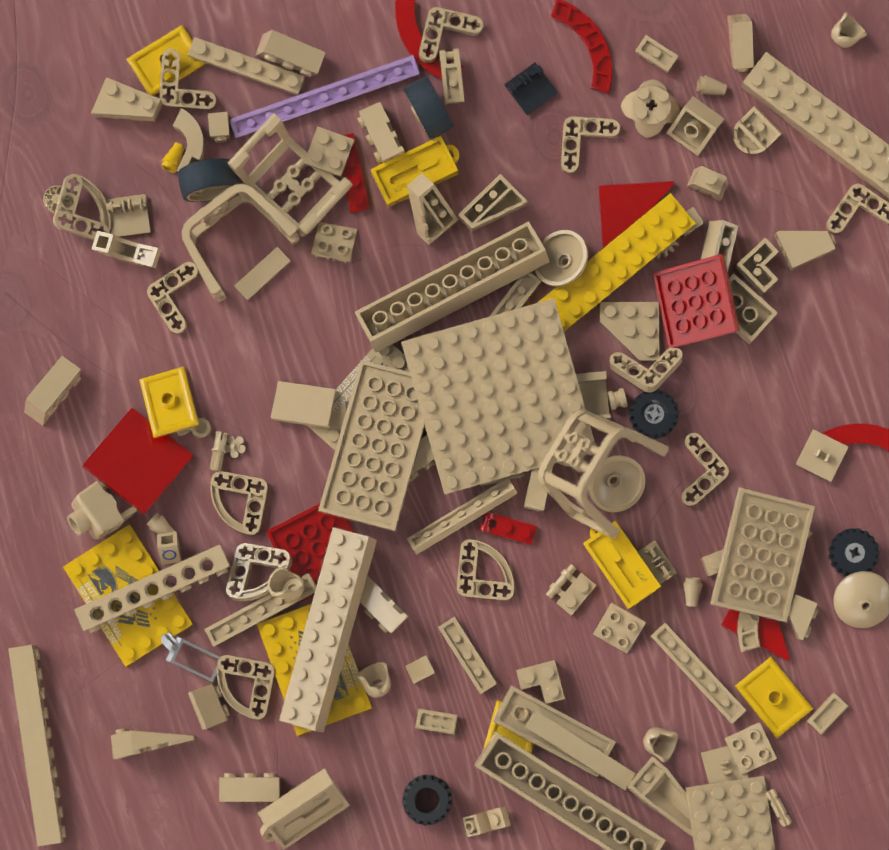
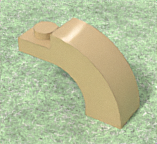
(191, 130)
(126, 250)

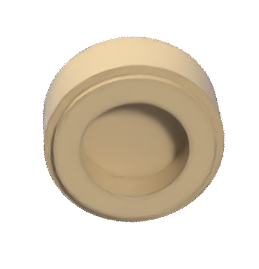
(203, 429)

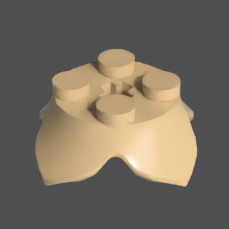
(650, 122)

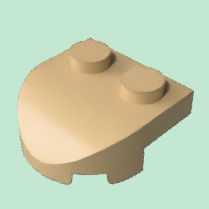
(755, 132)

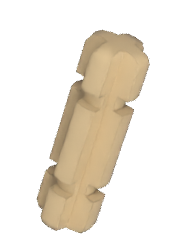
(778, 807)

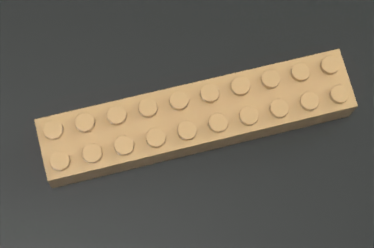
(820, 121)
(452, 286)
(328, 630)
(564, 797)

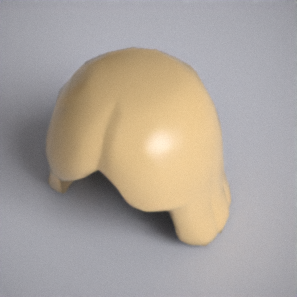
(848, 26)
(285, 584)
(371, 673)
(665, 747)

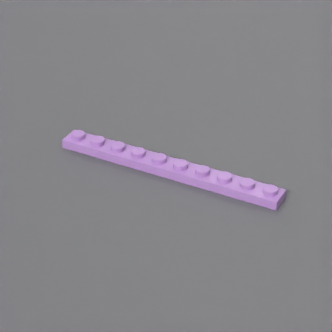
(326, 95)

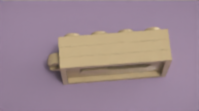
(302, 810)

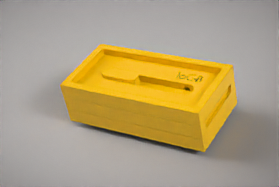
(429, 158)
(622, 566)

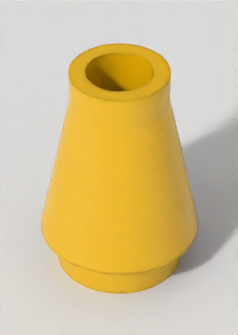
(173, 158)

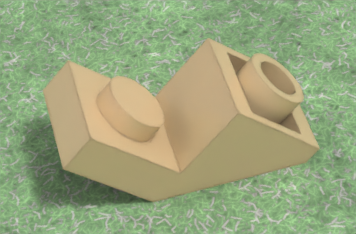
(486, 821)

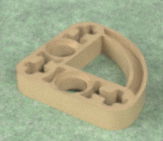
(69, 212)
(252, 496)
(247, 562)
(475, 584)
(259, 680)

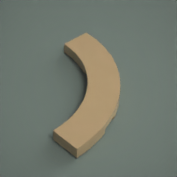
(748, 631)

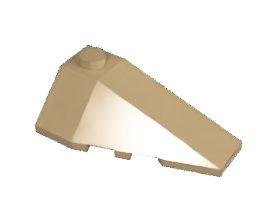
(134, 742)

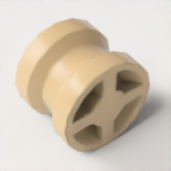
(617, 399)

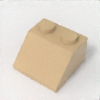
(695, 125)
(209, 706)

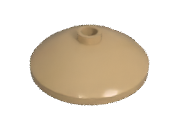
(560, 248)
(623, 490)
(860, 589)

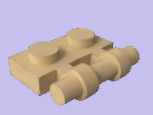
(575, 594)

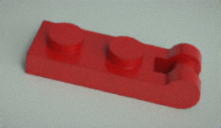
(508, 528)

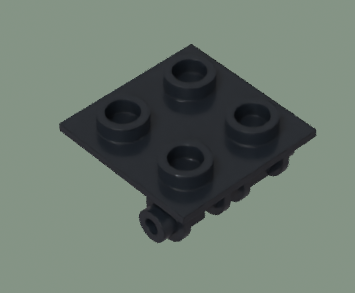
(531, 88)

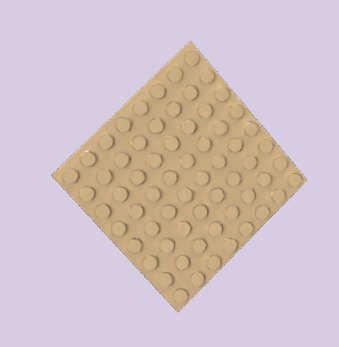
(495, 393)

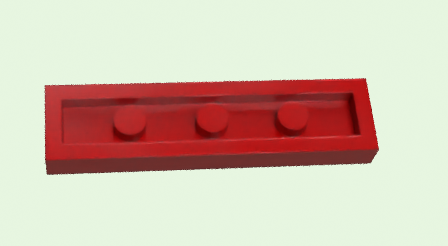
(352, 172)

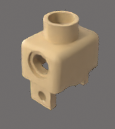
(96, 512)

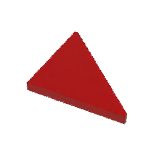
(625, 204)
(768, 633)

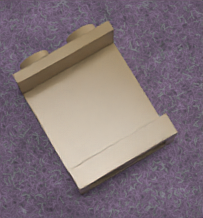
(594, 392)

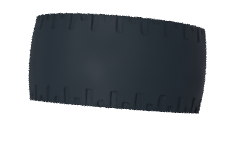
(428, 107)
(206, 179)

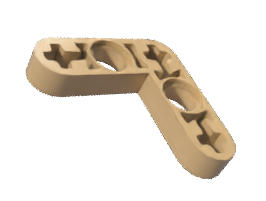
(444, 23)
(178, 92)
(582, 131)
(855, 203)
(165, 298)
(644, 373)
(709, 474)

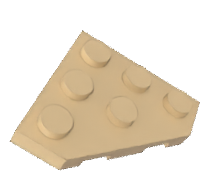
(634, 326)

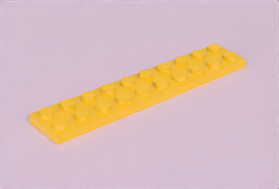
(621, 260)

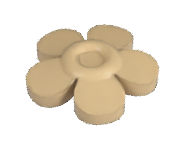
(235, 446)

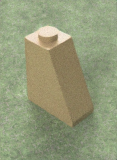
(741, 41)
(804, 246)
(536, 494)

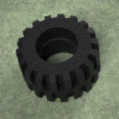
(441, 810)

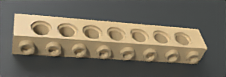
(86, 612)

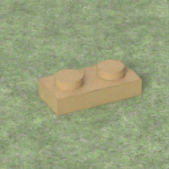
(656, 54)

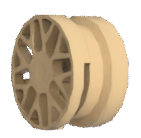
(51, 198)

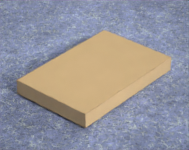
(303, 404)

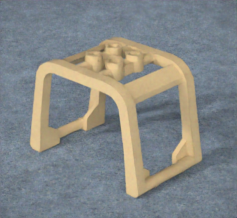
(338, 189)
(217, 210)
(575, 459)

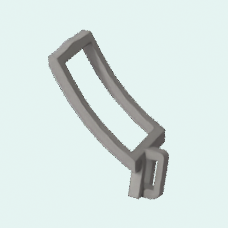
(174, 649)

